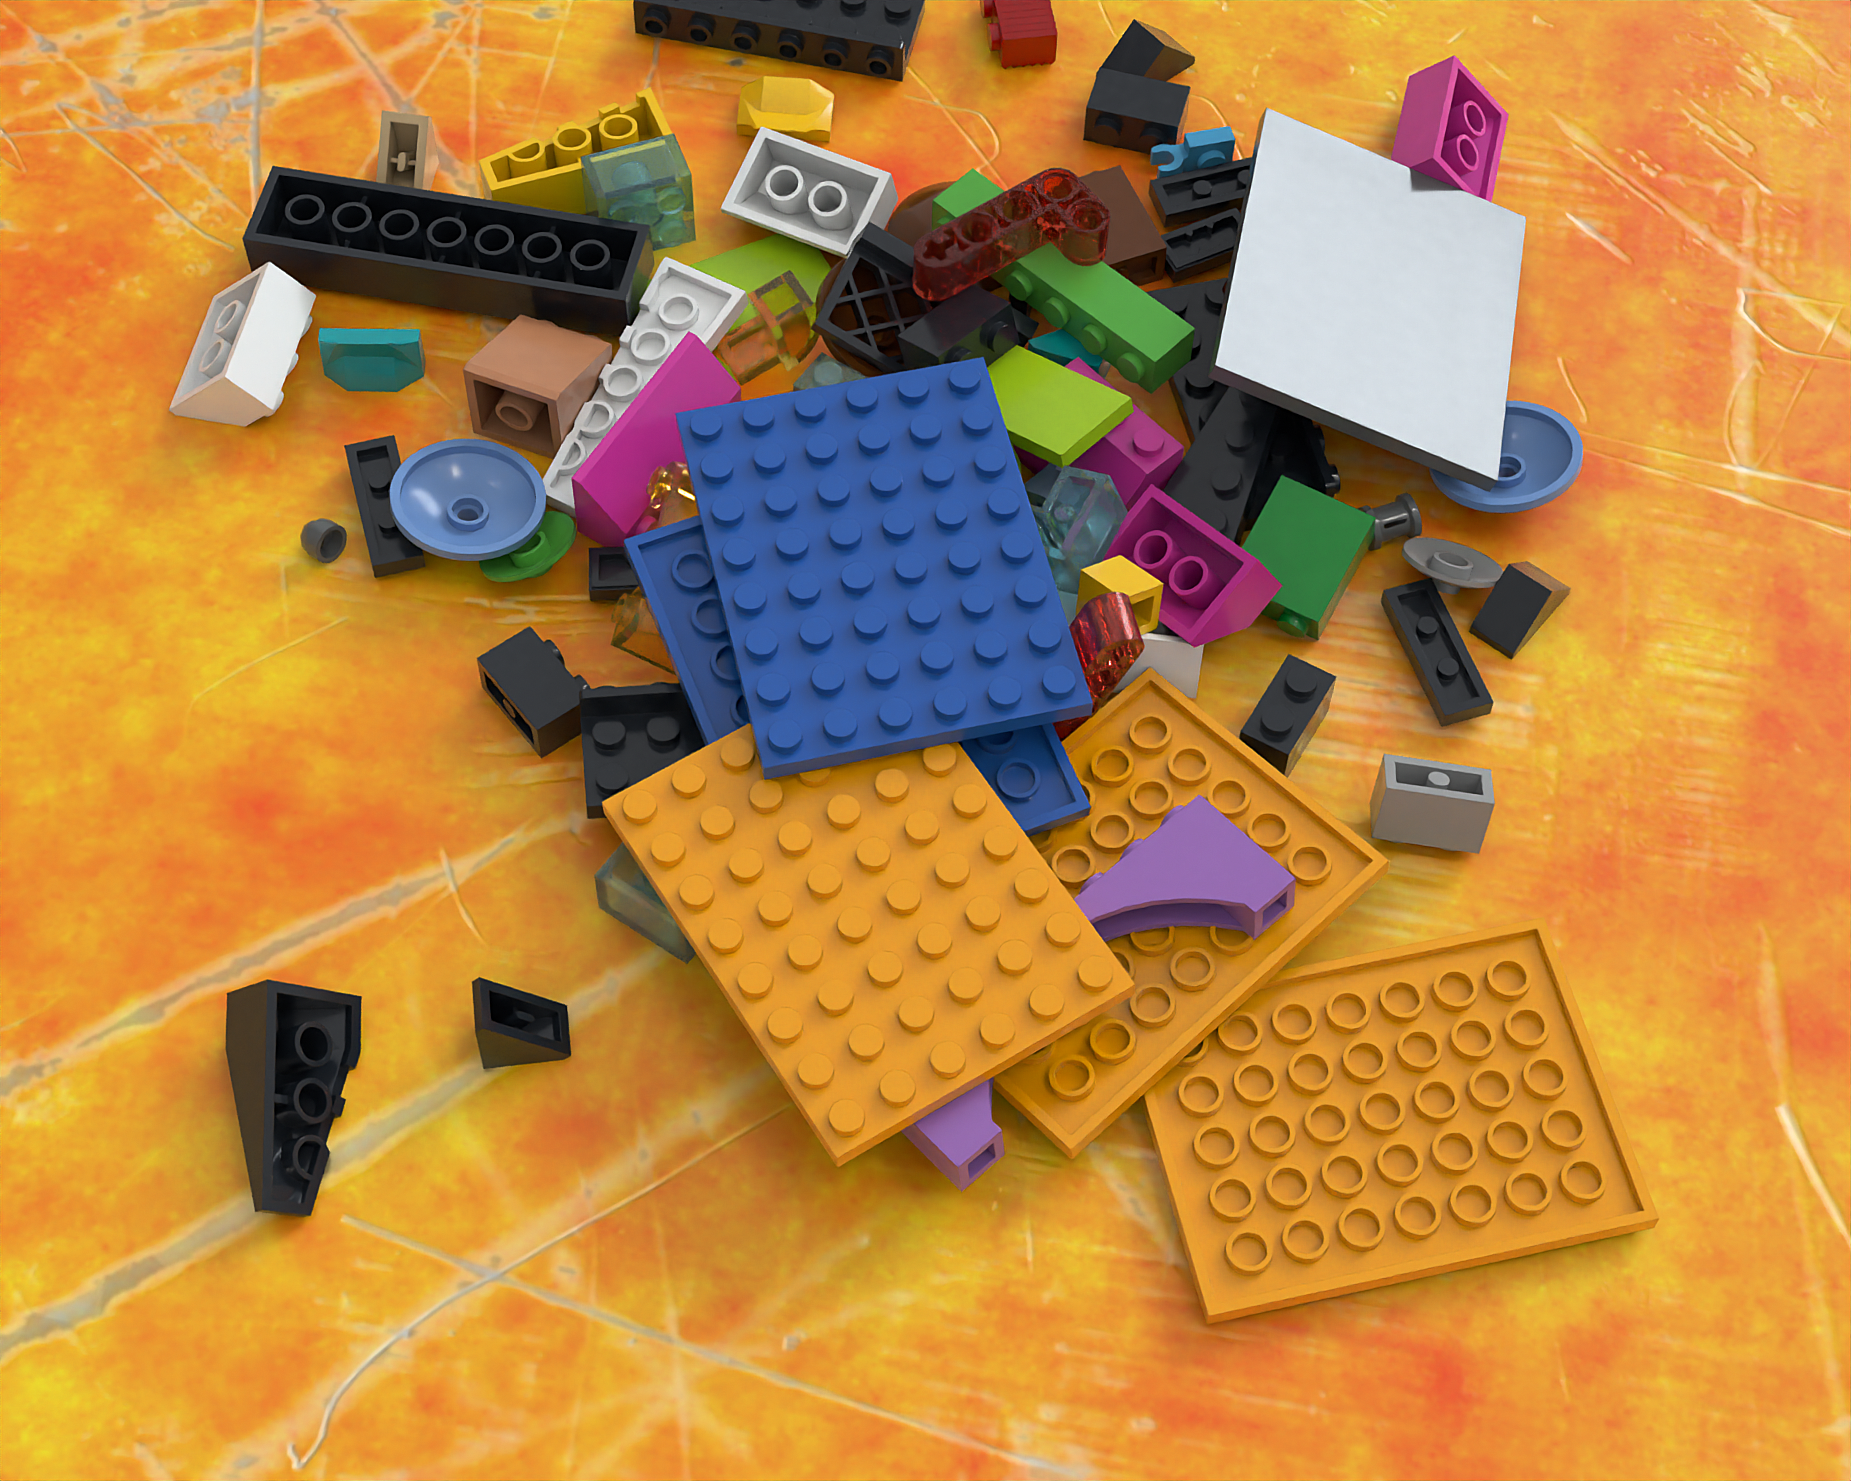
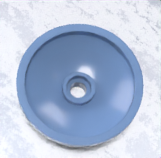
(1536, 462)
(467, 499)

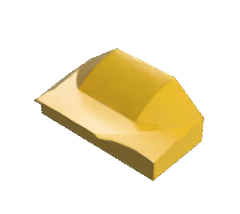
(786, 106)

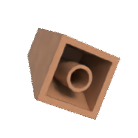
(533, 383)

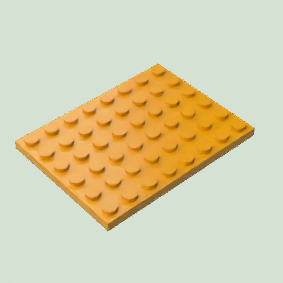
(1135, 766)
(868, 925)
(1392, 1125)

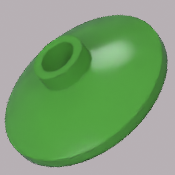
(537, 555)

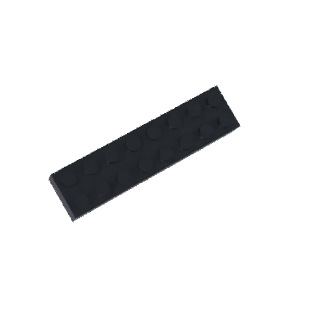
(451, 250)

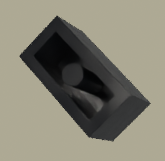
(1135, 111)
(961, 329)
(534, 690)
(1289, 713)

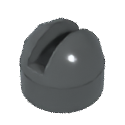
(323, 539)

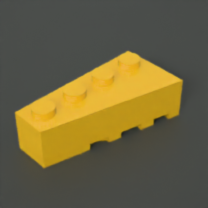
(550, 170)

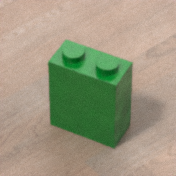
(1312, 550)

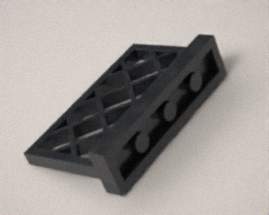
(890, 262)

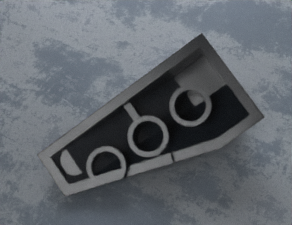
(287, 1076)

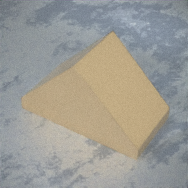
(407, 150)

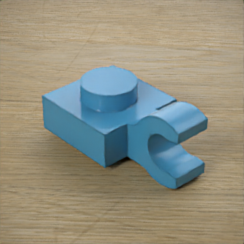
(1198, 151)

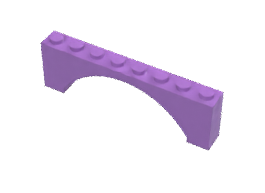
(1183, 874)

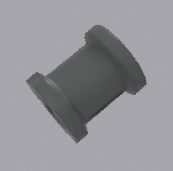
(1395, 520)

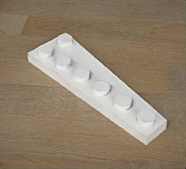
(672, 305)

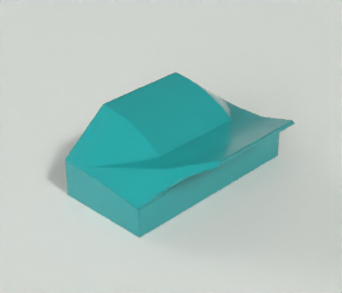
(372, 358)

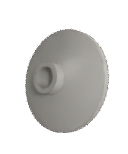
(1451, 564)

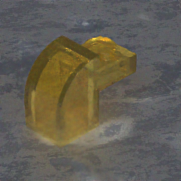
(777, 332)

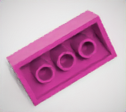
(614, 478)

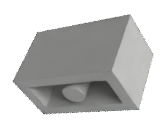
(1431, 803)

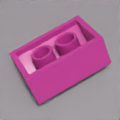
(1451, 128)
(1131, 453)
(1205, 576)

